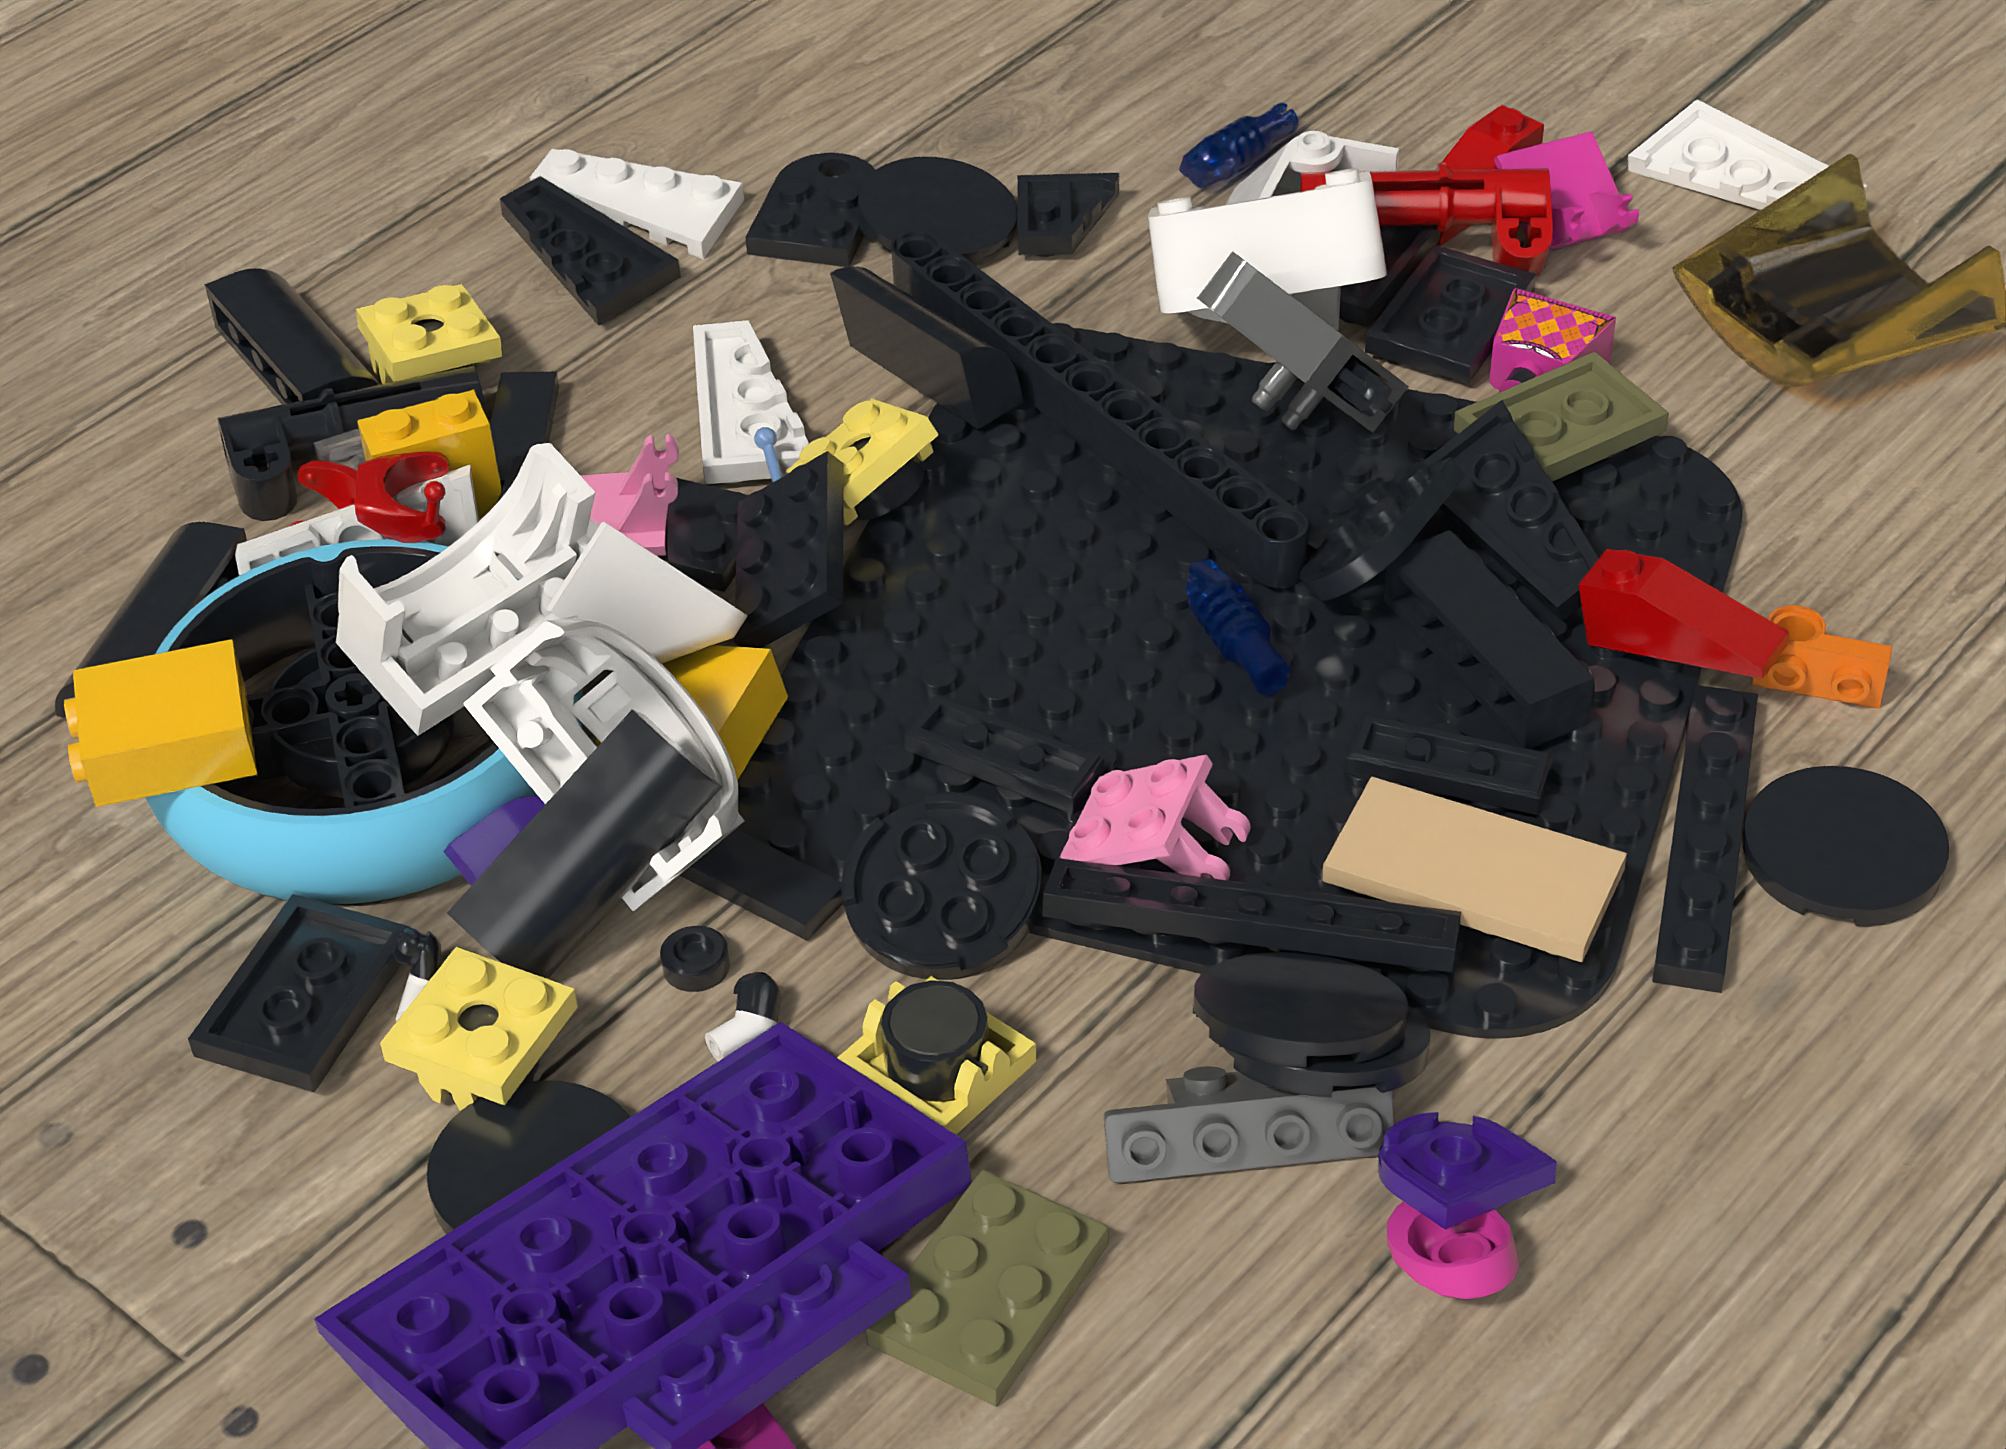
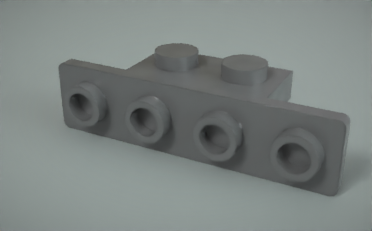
(1238, 1124)

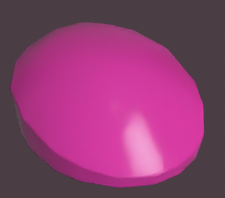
(1457, 1261)

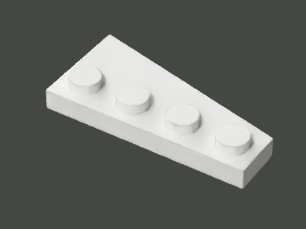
(1722, 158)
(658, 199)
(736, 400)
(341, 526)

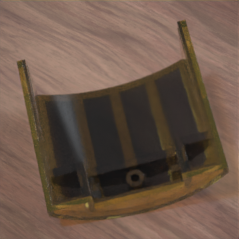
(1822, 294)

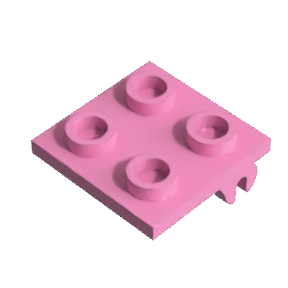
(639, 498)
(1139, 818)

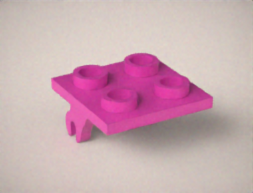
(1581, 189)

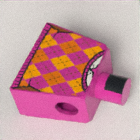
(1544, 335)

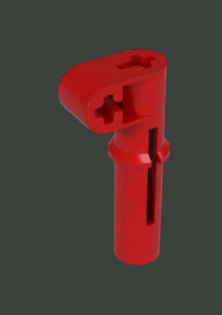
(1468, 197)

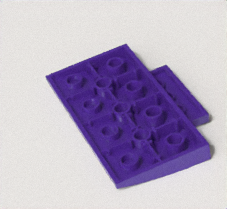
(662, 1264)

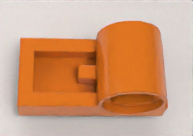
(1826, 663)

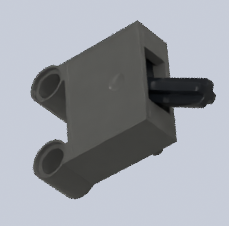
(1302, 349)

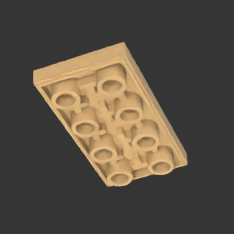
(1489, 867)

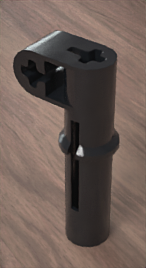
(288, 432)

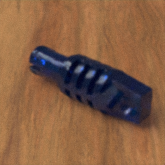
(1237, 145)
(1235, 625)

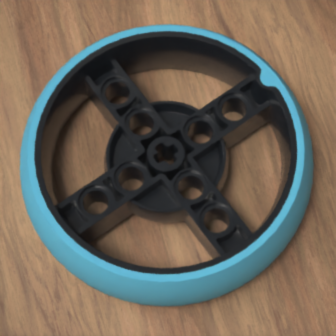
(332, 738)

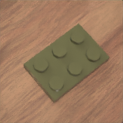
(1576, 414)
(990, 1287)

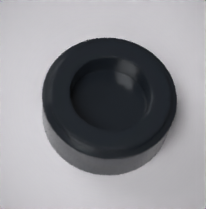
(695, 958)

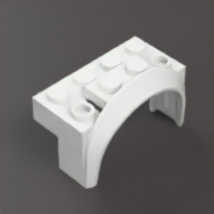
(449, 621)
(535, 725)

